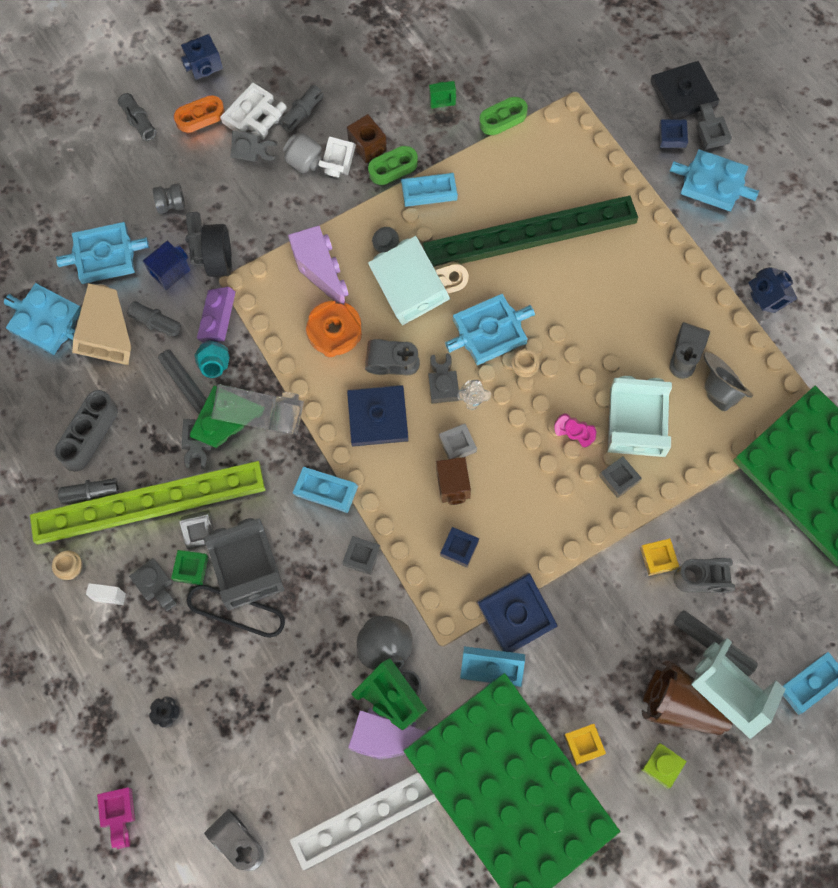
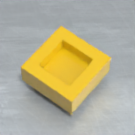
(659, 557)
(584, 744)

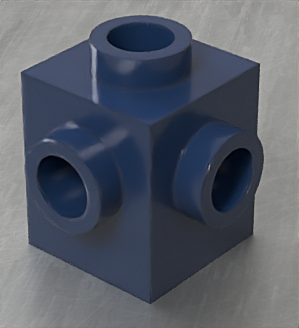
(201, 57)
(772, 289)

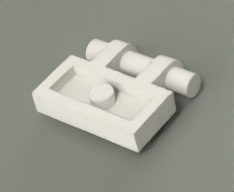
(249, 107)

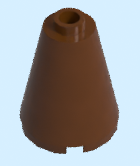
(679, 704)

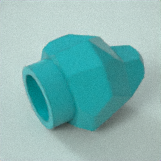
(212, 358)

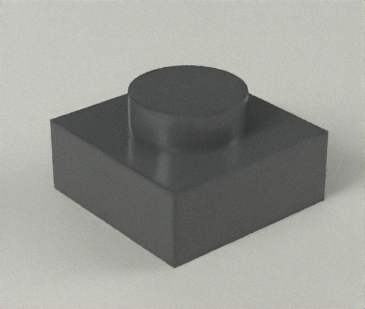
(620, 477)
(361, 555)

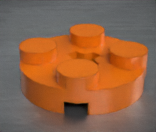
(334, 343)

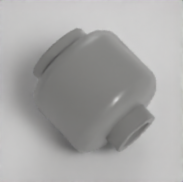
(302, 153)

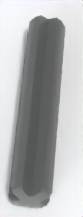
(182, 380)
(707, 636)

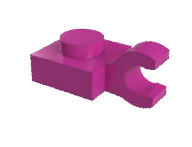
(115, 811)

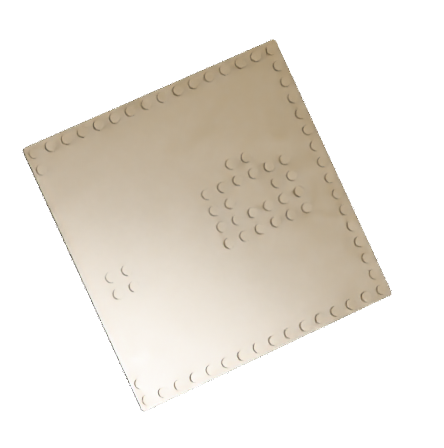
(601, 313)

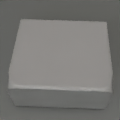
(195, 528)

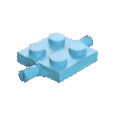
(714, 180)
(102, 253)
(43, 318)
(490, 329)

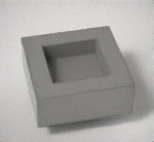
(457, 442)

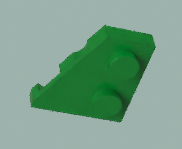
(210, 430)
(391, 695)

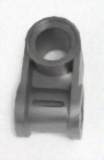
(231, 837)

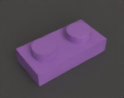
(216, 314)

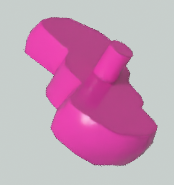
(575, 430)

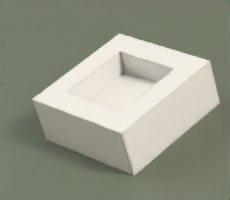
(105, 594)

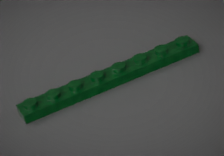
(532, 232)

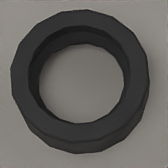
(216, 250)

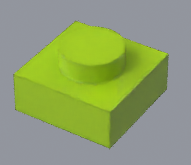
(664, 765)

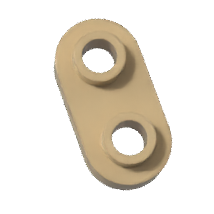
(458, 282)

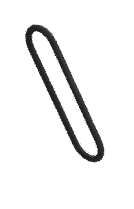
(241, 626)

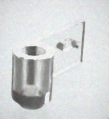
(258, 409)

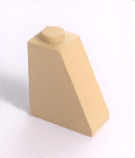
(102, 327)

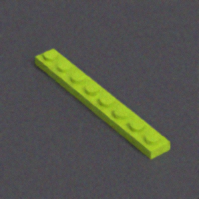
(147, 502)

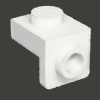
(337, 157)

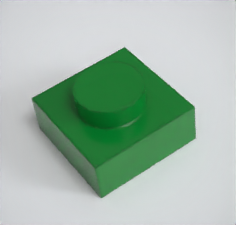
(442, 94)
(189, 567)

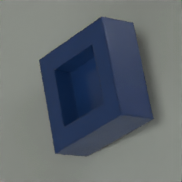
(673, 133)
(459, 547)

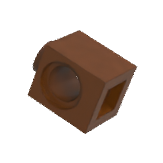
(364, 130)
(453, 480)

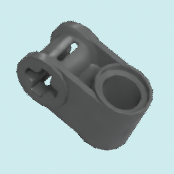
(688, 350)
(389, 357)
(711, 576)

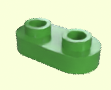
(501, 115)
(391, 165)

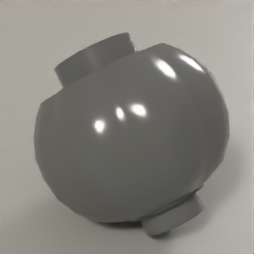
(384, 639)

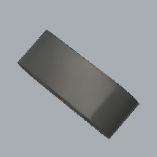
(86, 417)

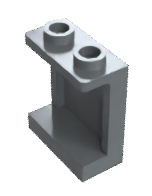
(243, 563)

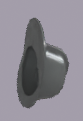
(722, 384)

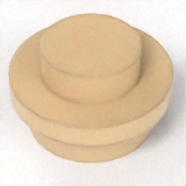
(525, 363)
(67, 565)

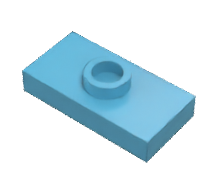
(429, 189)

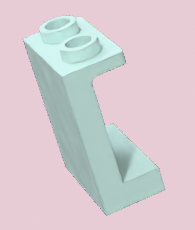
(408, 280)
(639, 416)
(735, 692)

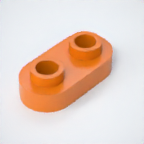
(199, 113)

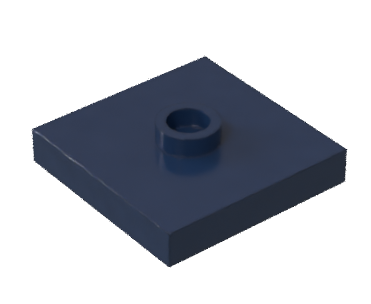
(377, 416)
(517, 613)

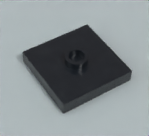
(684, 90)

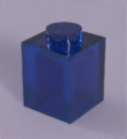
(167, 264)

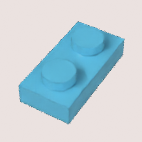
(325, 489)
(488, 664)
(812, 683)

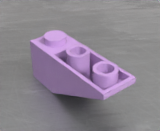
(314, 262)
(380, 738)

